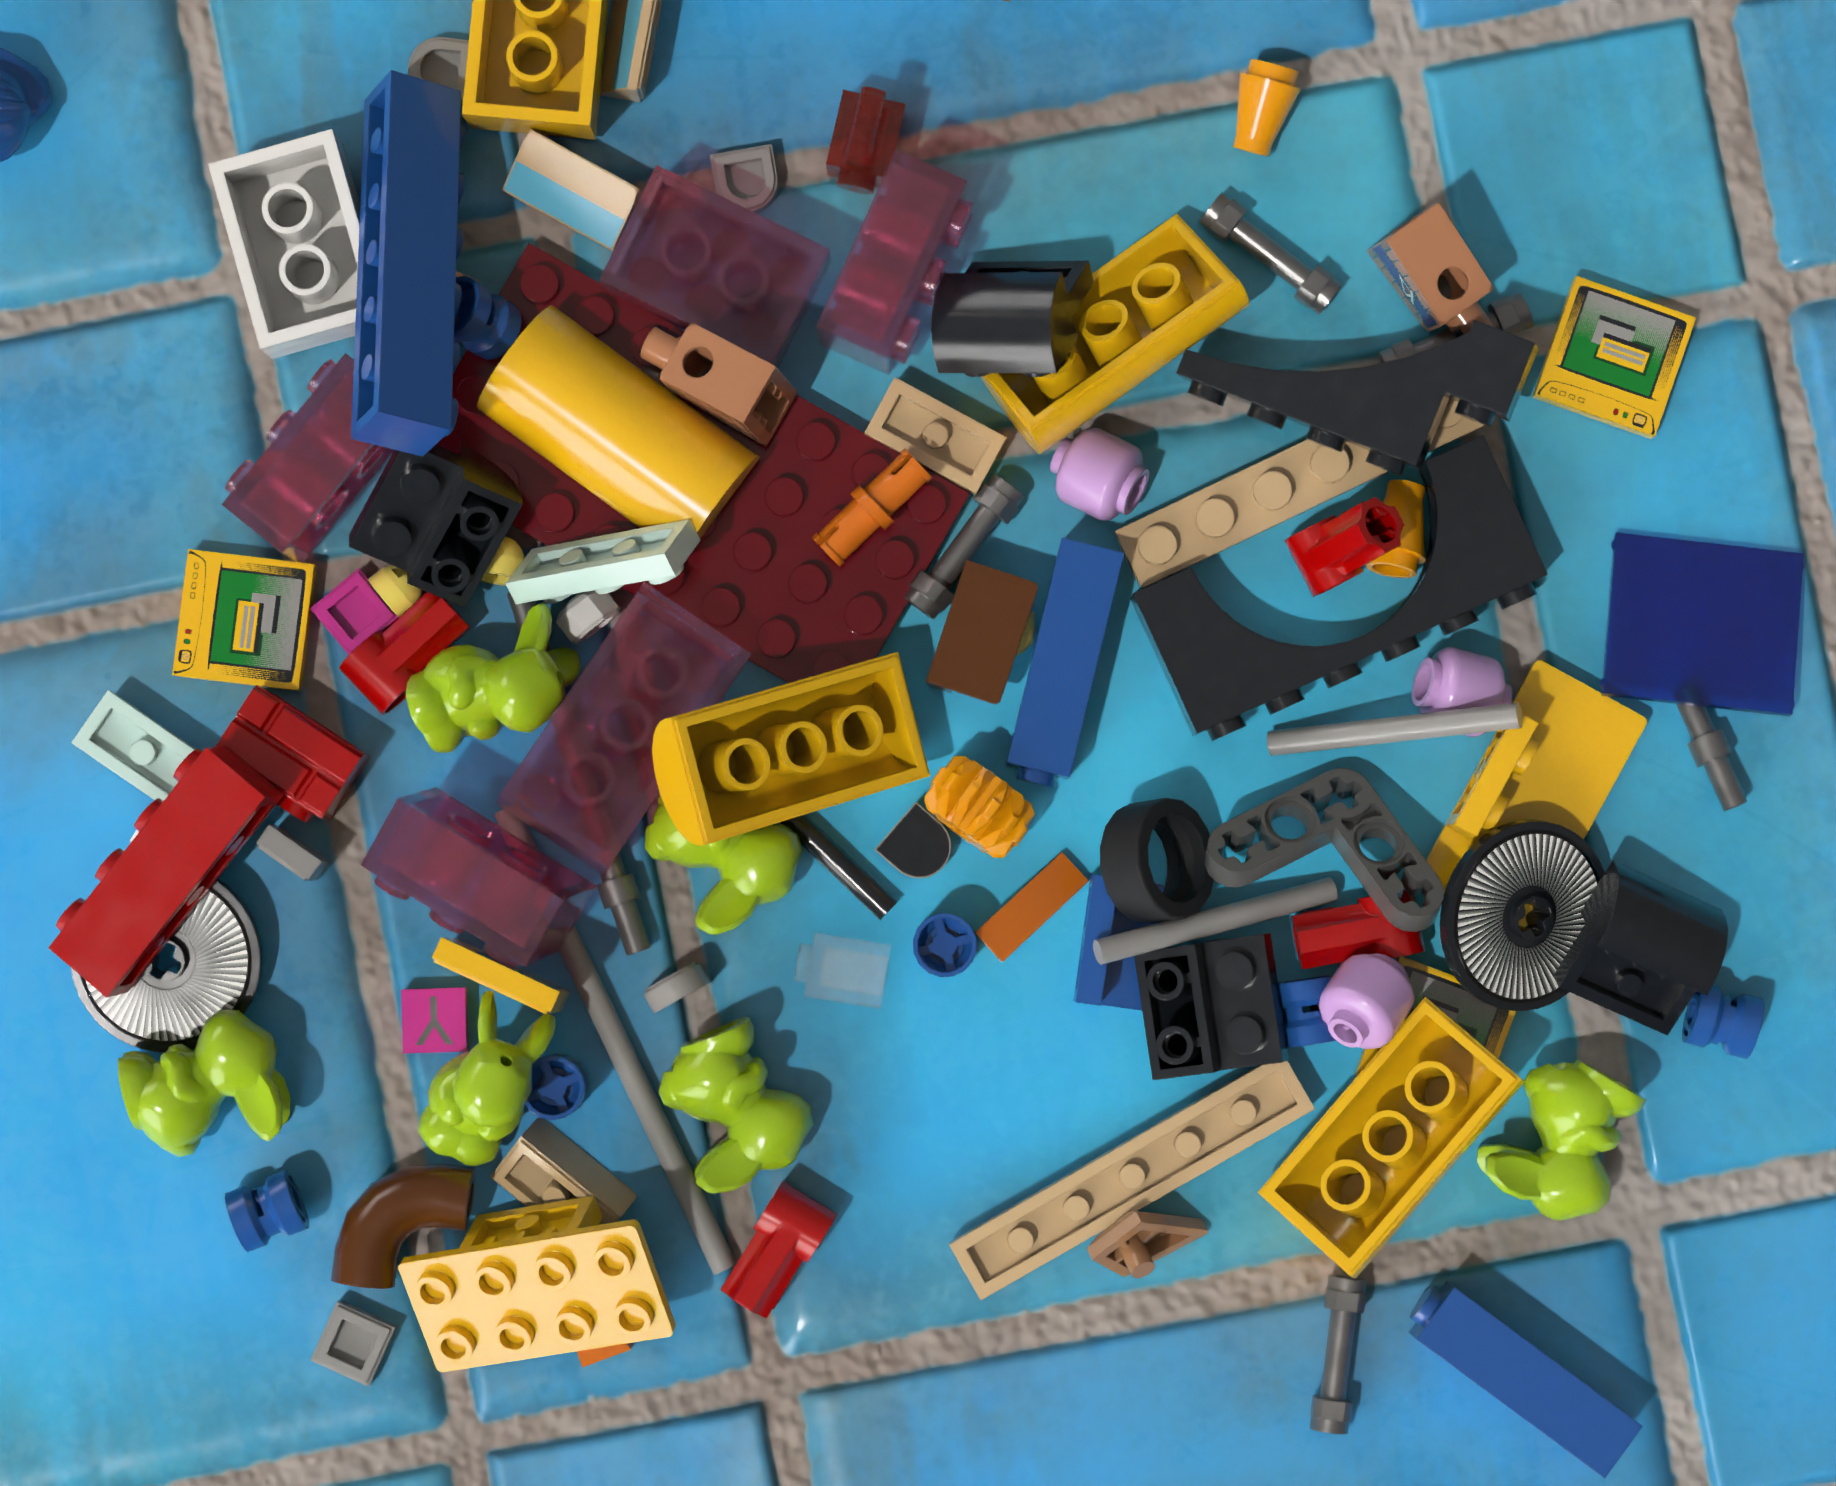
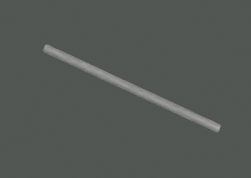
(637, 1085)

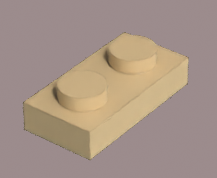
(935, 435)

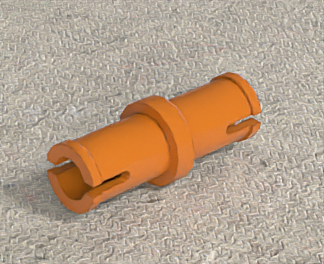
(872, 507)

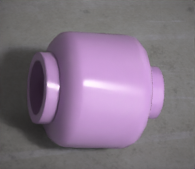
(1099, 474)
(1459, 681)
(1366, 1001)

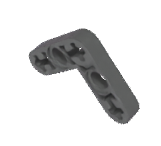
(1343, 829)

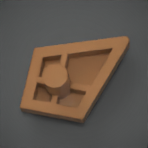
(1142, 1238)

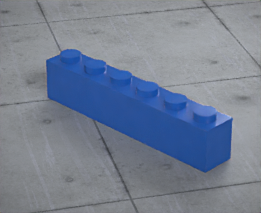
(408, 265)

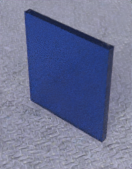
(1702, 624)

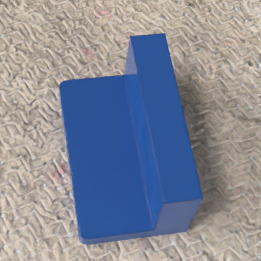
(1112, 982)

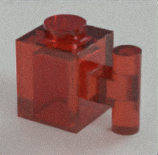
(864, 139)

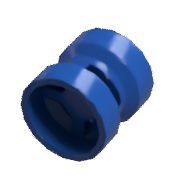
(485, 320)
(950, 949)
(1724, 1020)
(1302, 1026)
(549, 1089)
(267, 1210)

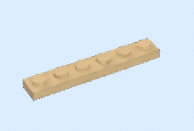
(1255, 502)
(1130, 1176)

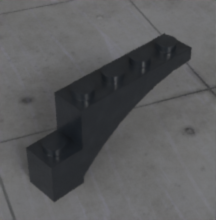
(1381, 406)

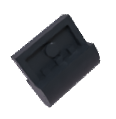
(1008, 316)
(438, 519)
(1644, 948)
(1211, 1006)

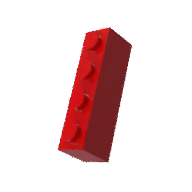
(164, 869)

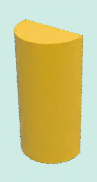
(1131, 324)
(613, 426)
(788, 750)
(1391, 1137)

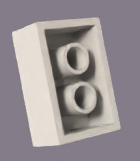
(294, 239)

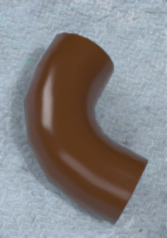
(392, 1211)

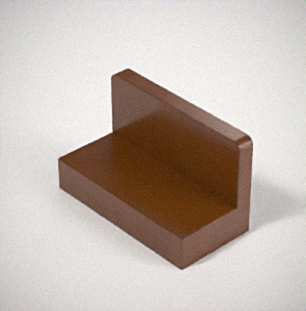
(982, 633)

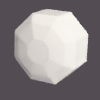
(586, 615)

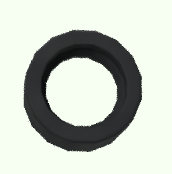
(1127, 868)

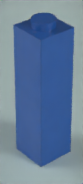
(1064, 662)
(1523, 1377)

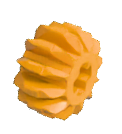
(979, 806)

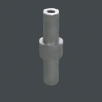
(1711, 750)

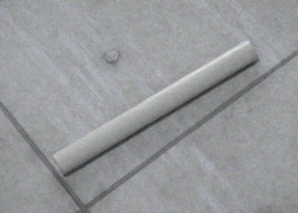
(1395, 729)
(1215, 920)

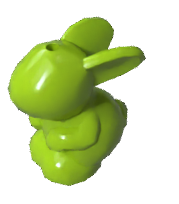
(476, 693)
(752, 868)
(725, 1085)
(483, 1090)
(183, 1091)
(1575, 1118)

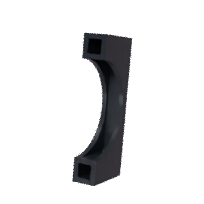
(1472, 557)

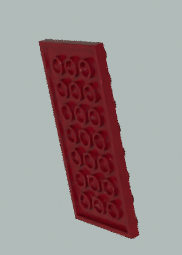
(756, 564)

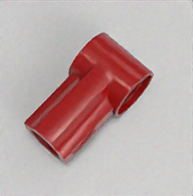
(1343, 544)
(389, 658)
(1339, 932)
(783, 1239)

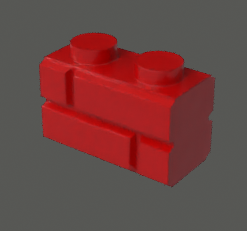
(294, 754)

